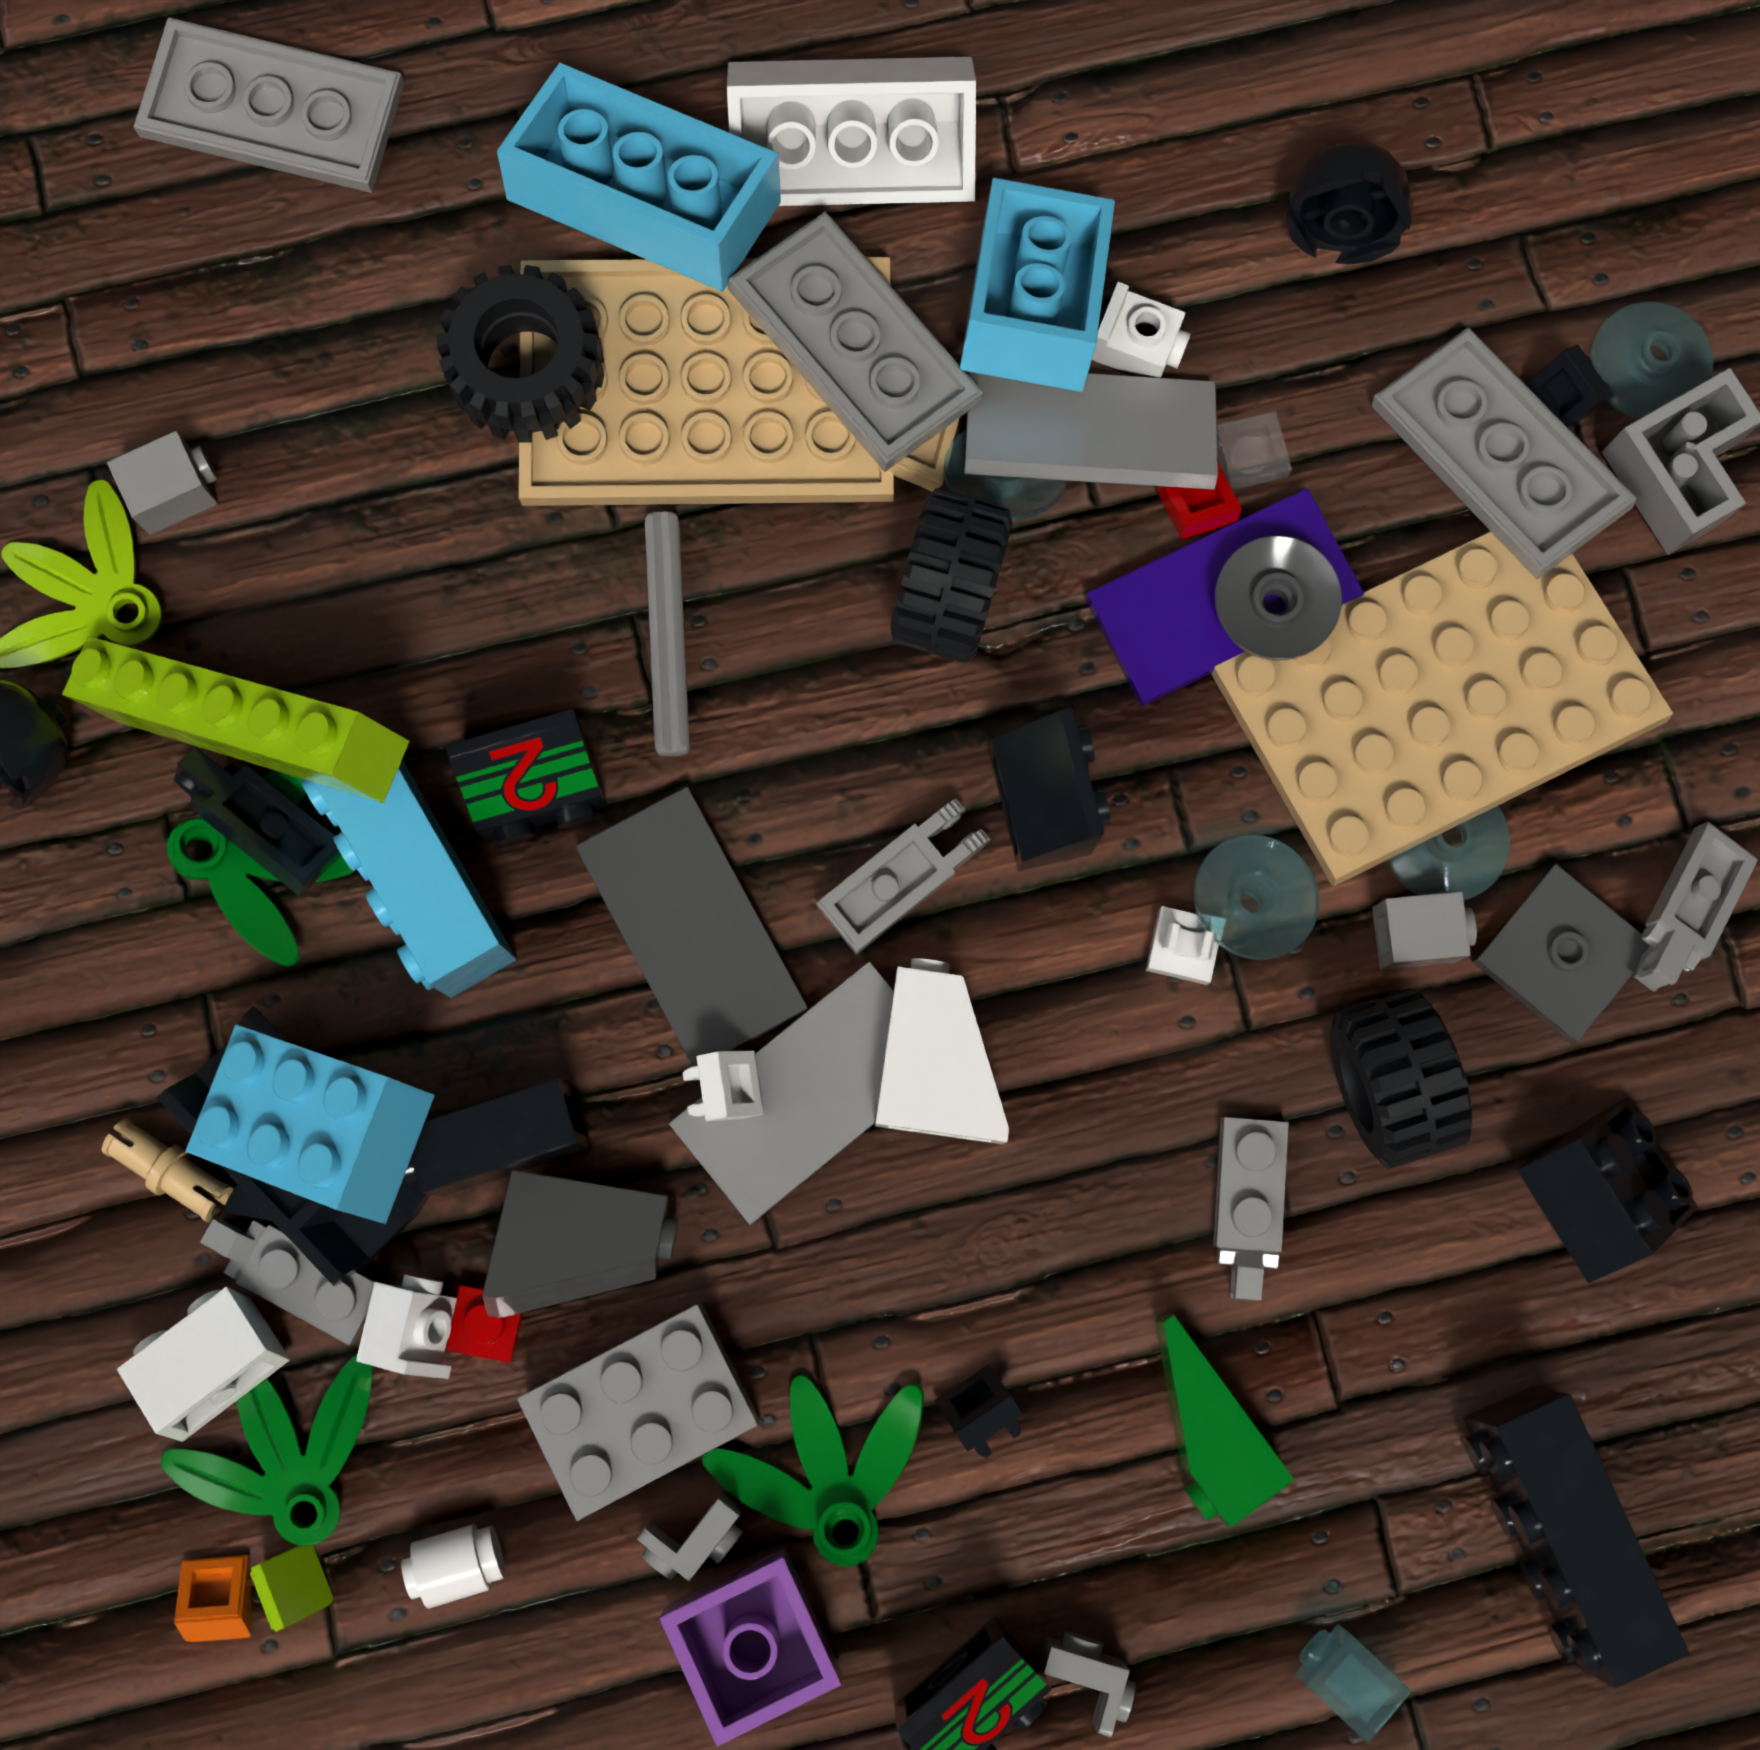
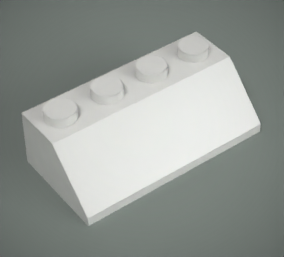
(861, 127)

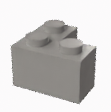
(1674, 464)

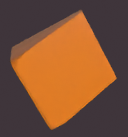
(214, 1599)

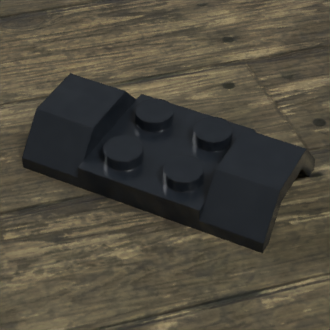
(327, 1237)

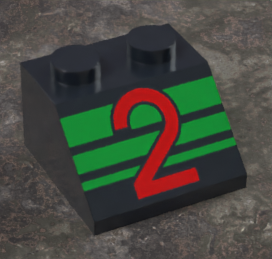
(528, 778)
(974, 1695)

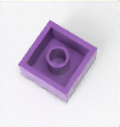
(751, 1647)

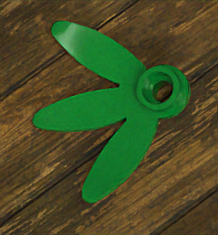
(227, 871)
(288, 1472)
(834, 1493)

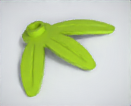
(93, 595)

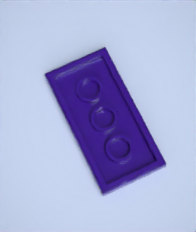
(1165, 613)

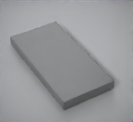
(269, 105)
(854, 341)
(1107, 434)
(1503, 453)
(815, 1096)

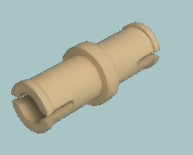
(167, 1170)

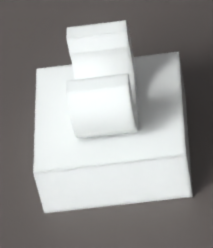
(1182, 947)
(727, 1086)

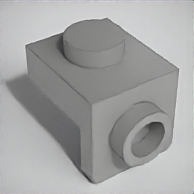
(711, 1537)
(1083, 1663)

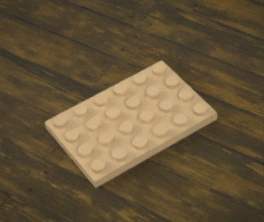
(688, 404)
(1440, 702)

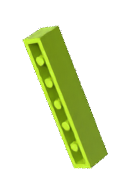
(238, 718)

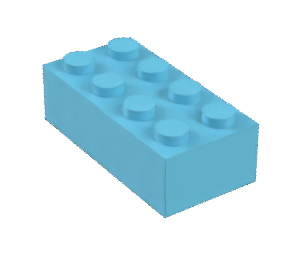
(640, 176)
(416, 884)

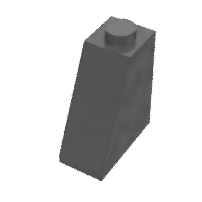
(573, 1242)

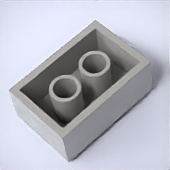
(639, 1411)

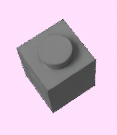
(164, 482)
(1423, 930)

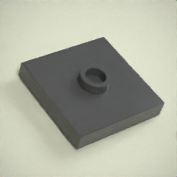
(1563, 954)

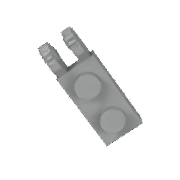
(897, 879)

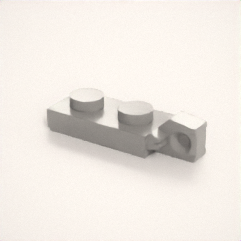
(1693, 906)
(1250, 1201)
(280, 1273)

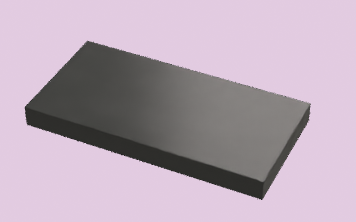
(691, 927)

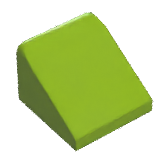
(291, 1586)

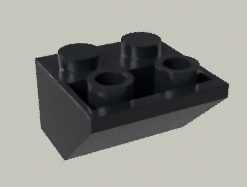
(1048, 790)
(1609, 1190)

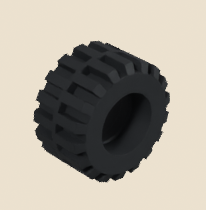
(514, 306)
(951, 575)
(1401, 1078)

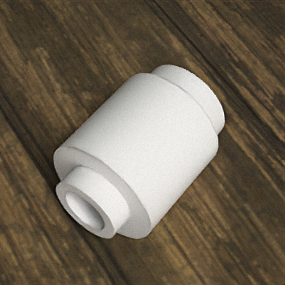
(453, 1565)

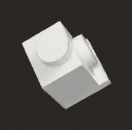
(1127, 350)
(408, 1327)

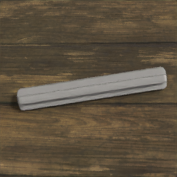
(667, 634)

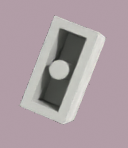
(202, 1363)

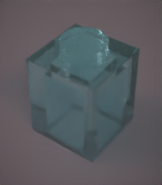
(1351, 1681)

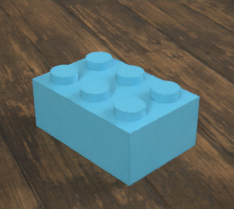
(1038, 285)
(310, 1124)

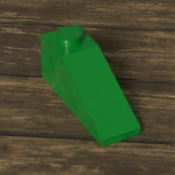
(1216, 1440)

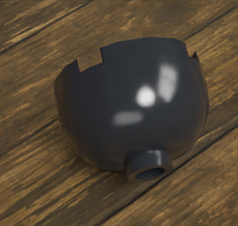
(1350, 202)
(30, 742)

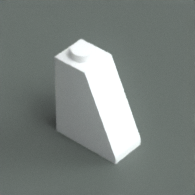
(936, 1060)

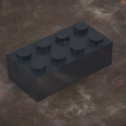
(1573, 1536)

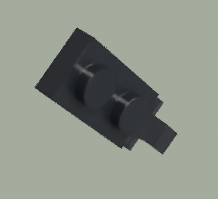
(258, 820)

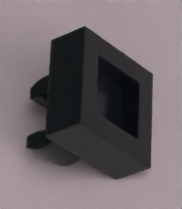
(1570, 386)
(980, 1409)

